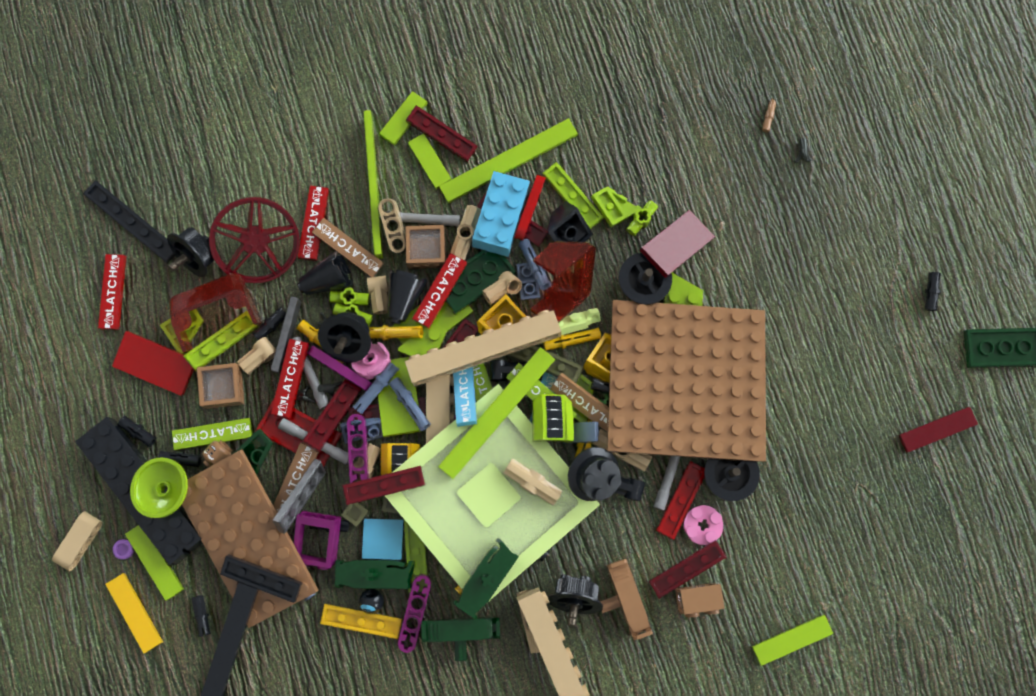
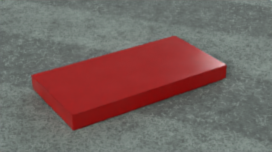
(153, 363)
(270, 423)

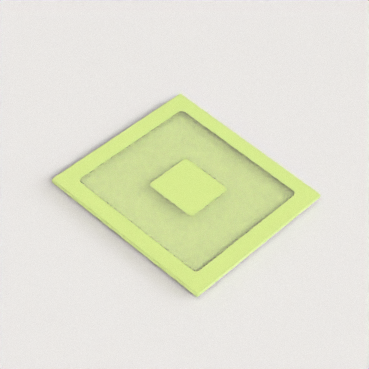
(468, 513)

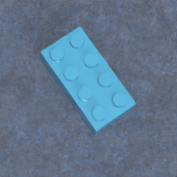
(500, 214)

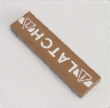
(348, 248)
(582, 400)
(298, 467)

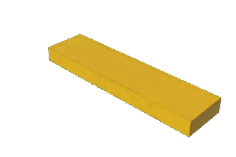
(134, 613)
(361, 621)

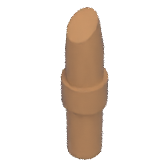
(769, 115)

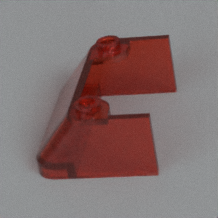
(573, 274)
(229, 287)

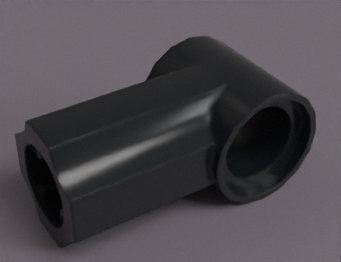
(500, 369)
(631, 489)

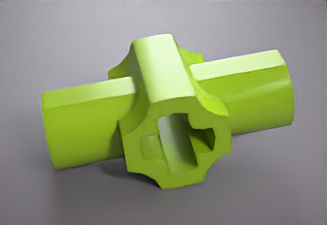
(647, 211)
(340, 297)
(339, 308)

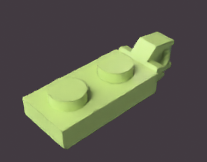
(579, 321)

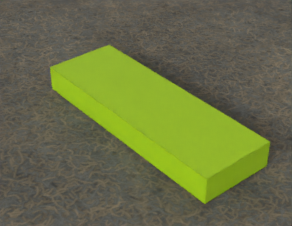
(397, 124)
(429, 161)

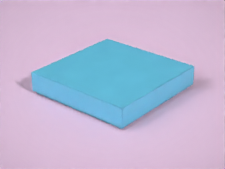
(382, 539)

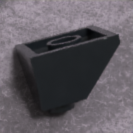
(568, 224)

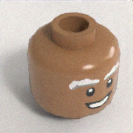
(216, 452)

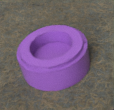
(123, 549)

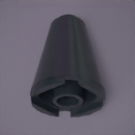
(326, 276)
(402, 295)

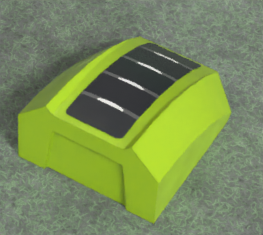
(552, 419)

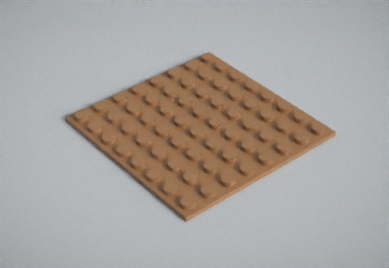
(687, 381)

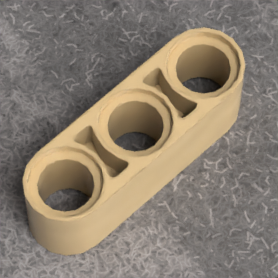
(386, 218)
(77, 541)

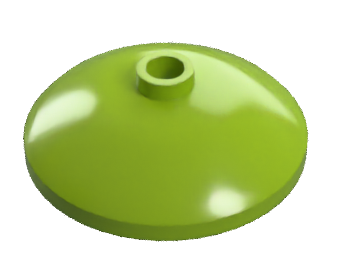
(149, 486)

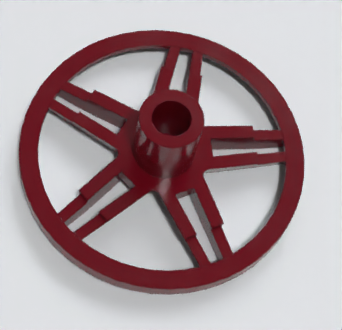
(254, 239)

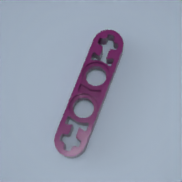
(339, 368)
(360, 452)
(411, 612)

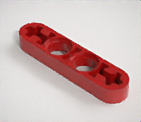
(530, 207)

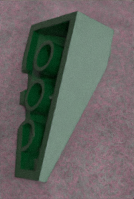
(256, 449)

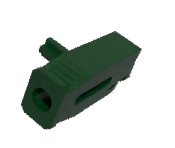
(374, 574)
(486, 579)
(460, 631)

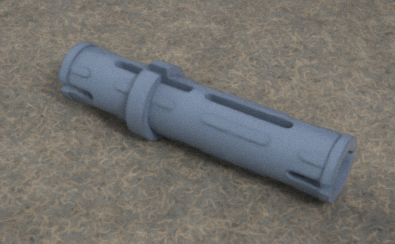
(536, 271)
(376, 387)
(405, 397)

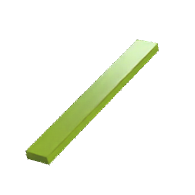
(508, 160)
(373, 184)
(496, 413)

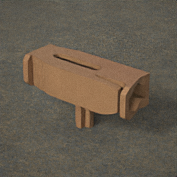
(627, 599)

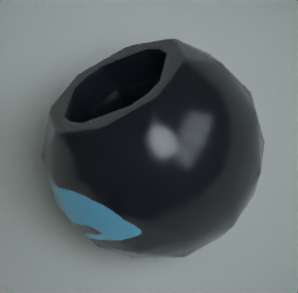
(371, 601)

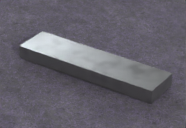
(286, 334)
(299, 496)

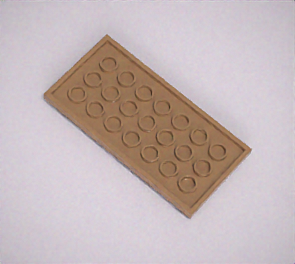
(237, 520)

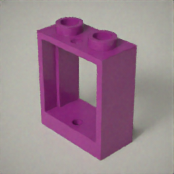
(318, 520)

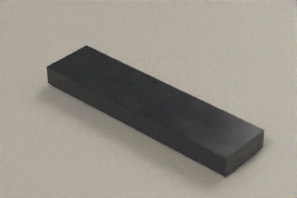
(261, 578)

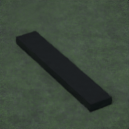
(129, 220)
(230, 640)

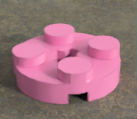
(380, 357)
(712, 518)

